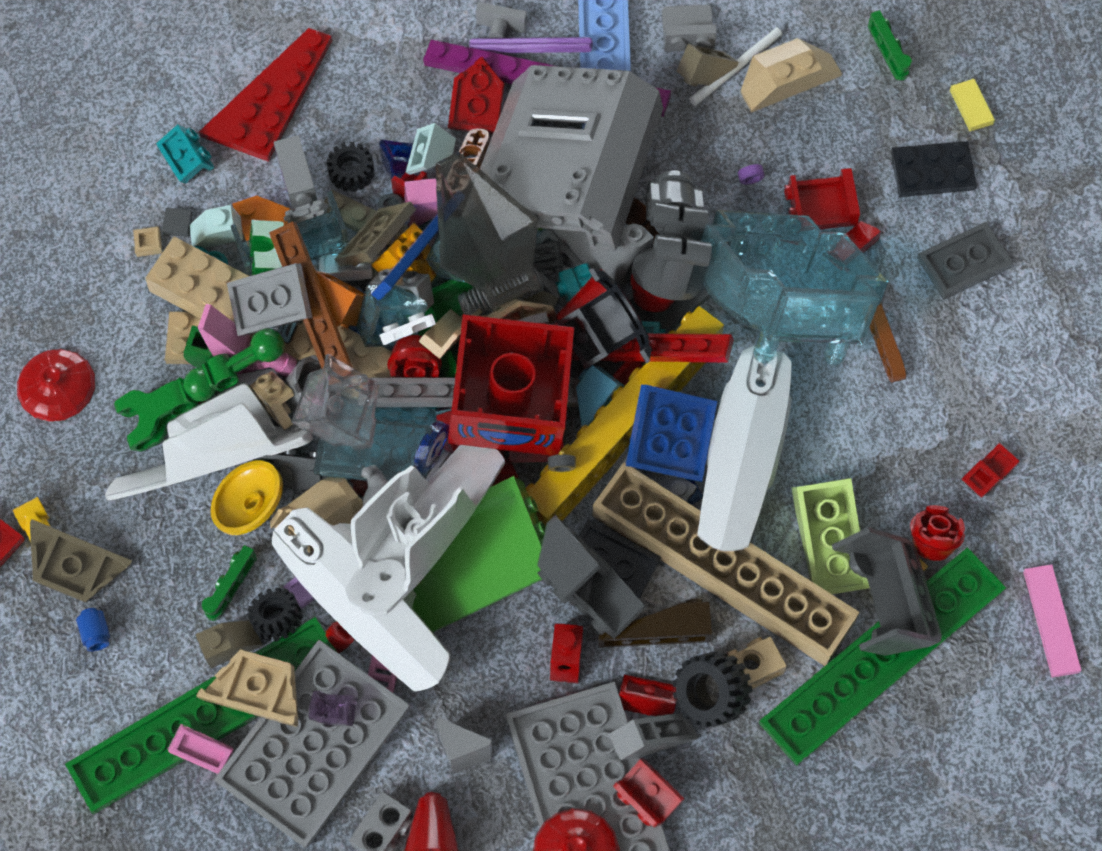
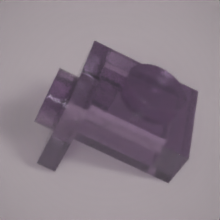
(332, 709)

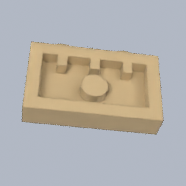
(273, 394)

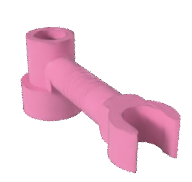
(282, 366)

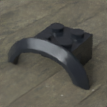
(605, 324)

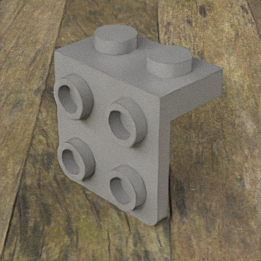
(688, 26)

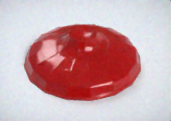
(56, 385)
(576, 831)

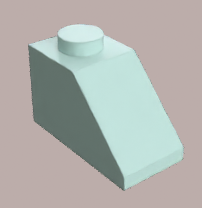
(429, 147)
(214, 227)

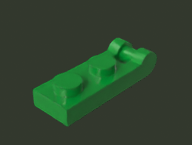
(889, 46)
(228, 584)

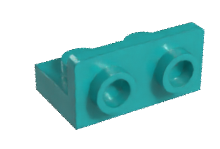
(184, 153)

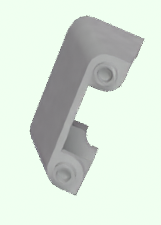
(615, 263)

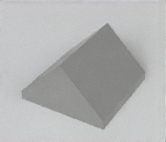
(463, 746)

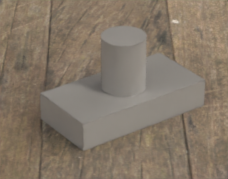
(501, 19)

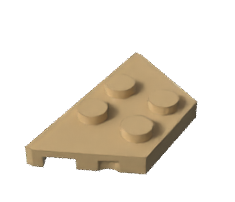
(256, 687)

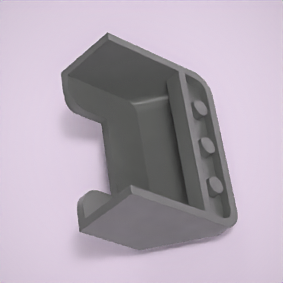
(586, 580)

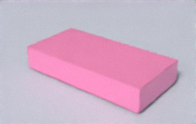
(200, 749)

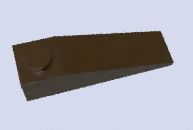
(675, 625)

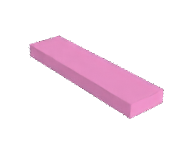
(1052, 621)

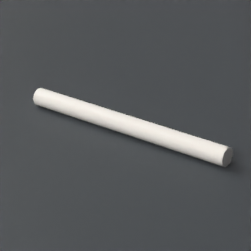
(743, 60)

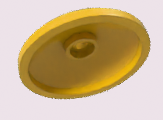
(246, 497)

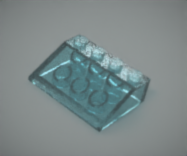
(393, 448)

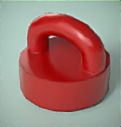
(338, 637)

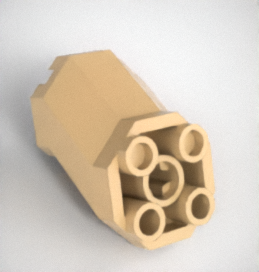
(329, 498)

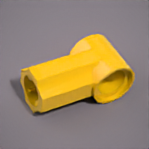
(30, 510)

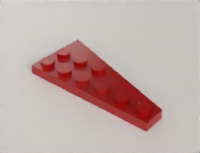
(269, 102)

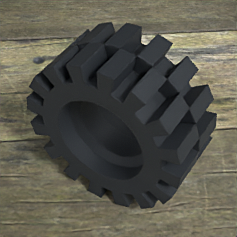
(346, 154)
(270, 603)

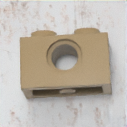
(766, 656)

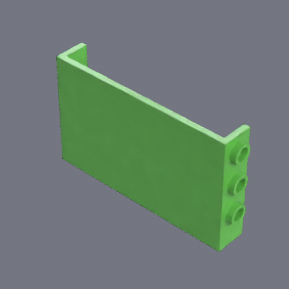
(487, 558)

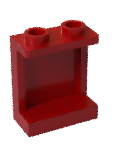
(825, 200)

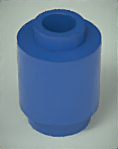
(93, 629)

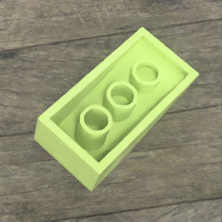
(826, 516)

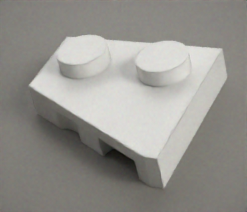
(417, 323)

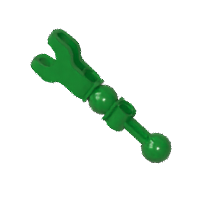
(199, 385)

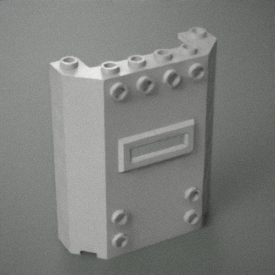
(575, 175)

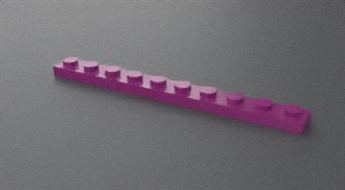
(508, 68)

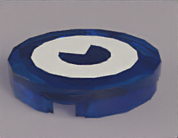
(431, 446)

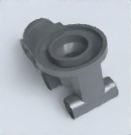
(676, 261)

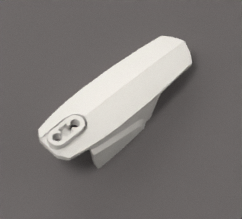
(212, 438)
(744, 450)
(413, 524)
(394, 639)

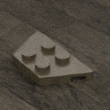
(71, 563)

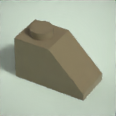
(704, 65)
(226, 639)

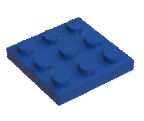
(671, 433)

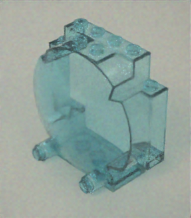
(791, 281)

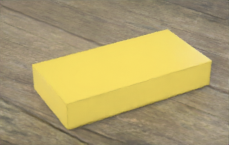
(972, 105)

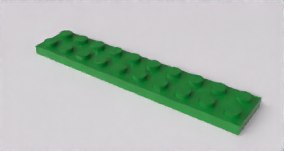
(860, 677)
(141, 749)

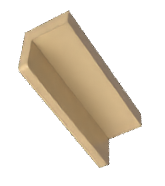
(444, 333)

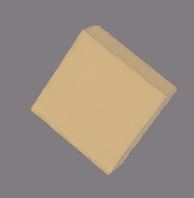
(147, 241)

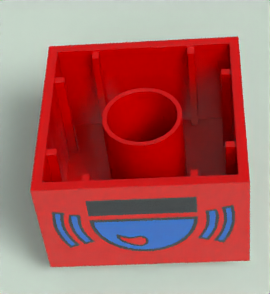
(511, 385)

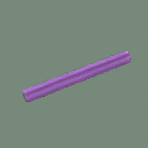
(533, 45)

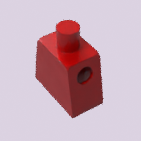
(566, 651)

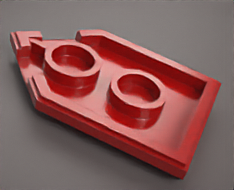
(476, 99)

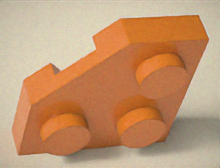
(258, 209)

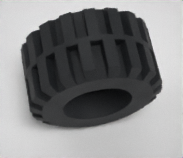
(692, 689)

